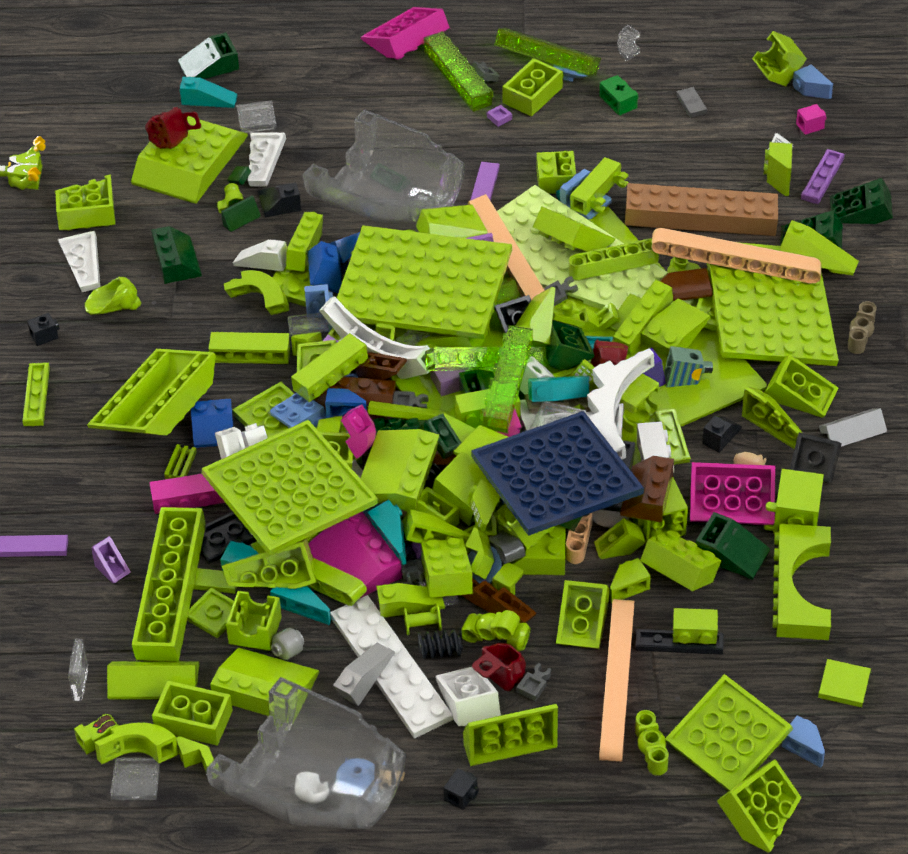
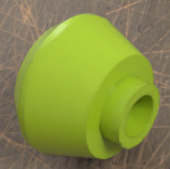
(520, 637)

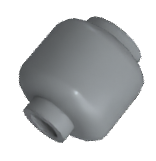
(287, 643)

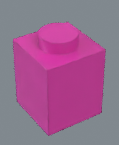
(811, 119)

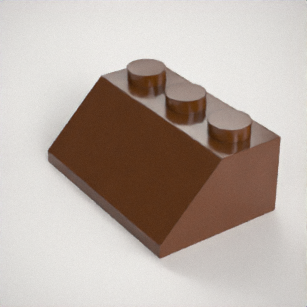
(656, 478)

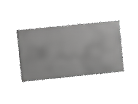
(691, 102)

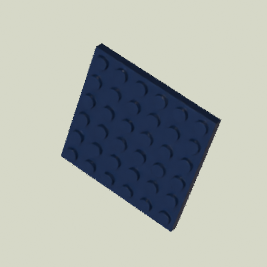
(556, 472)

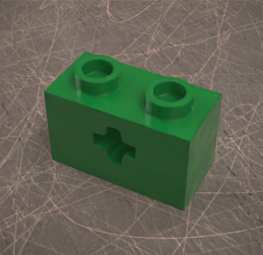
(618, 95)

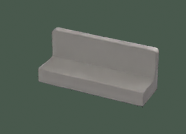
(855, 427)

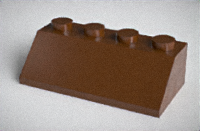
(368, 389)

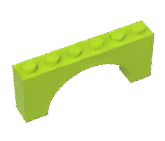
(794, 614)

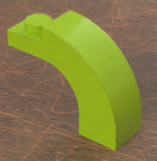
(262, 283)
(137, 737)

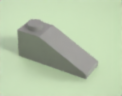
(362, 673)

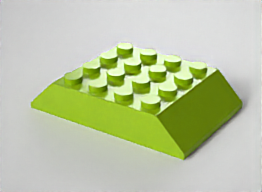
(191, 165)
(158, 393)

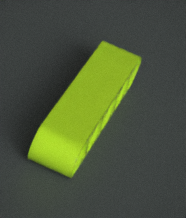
(612, 259)
(337, 584)

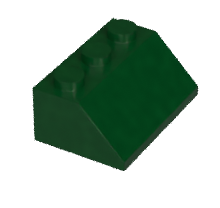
(175, 255)
(567, 346)

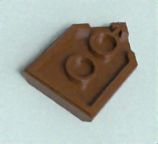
(689, 284)

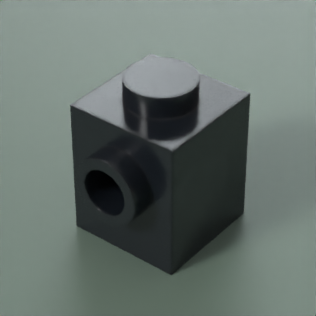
(43, 329)
(461, 789)

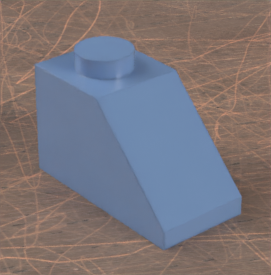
(812, 83)
(805, 741)

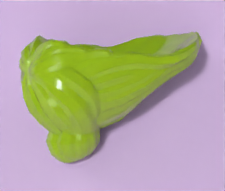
(112, 297)

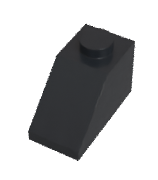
(719, 432)

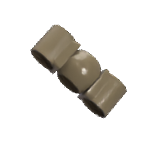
(862, 327)

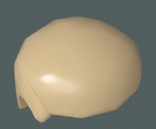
(749, 459)

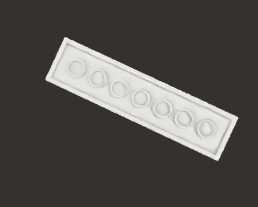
(401, 679)

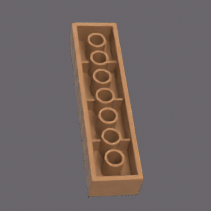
(701, 209)

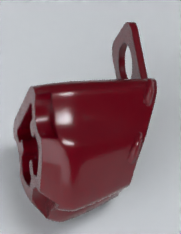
(170, 128)
(608, 351)
(502, 665)

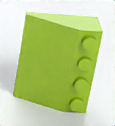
(400, 466)
(251, 676)
(511, 735)

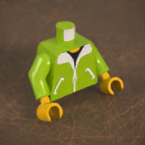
(26, 168)

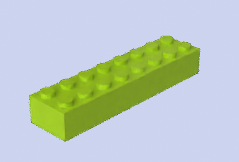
(169, 584)

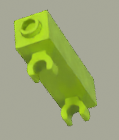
(593, 188)

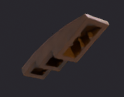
(496, 601)

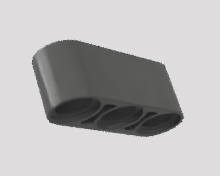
(507, 546)

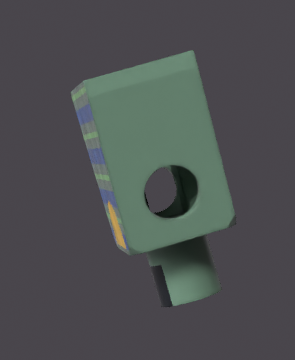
(685, 367)

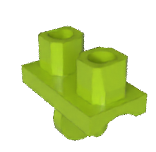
(568, 314)

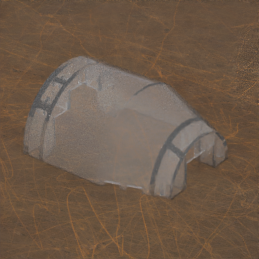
(389, 173)
(317, 737)

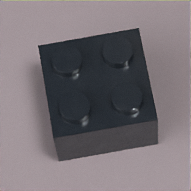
(816, 455)

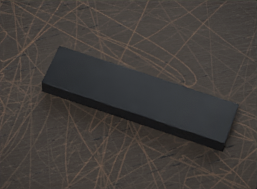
(663, 642)

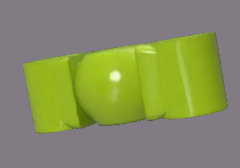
(490, 626)
(647, 732)

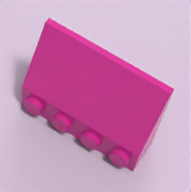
(406, 31)
(732, 491)
(358, 551)

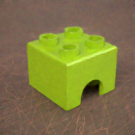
(780, 60)
(637, 402)
(512, 526)
(252, 622)

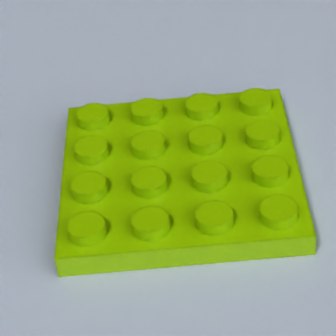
(729, 733)

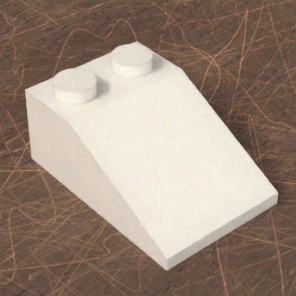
(468, 696)

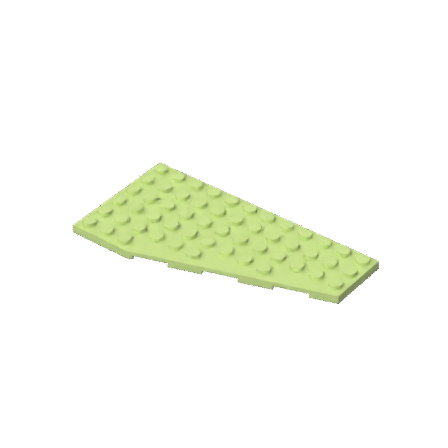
(551, 259)

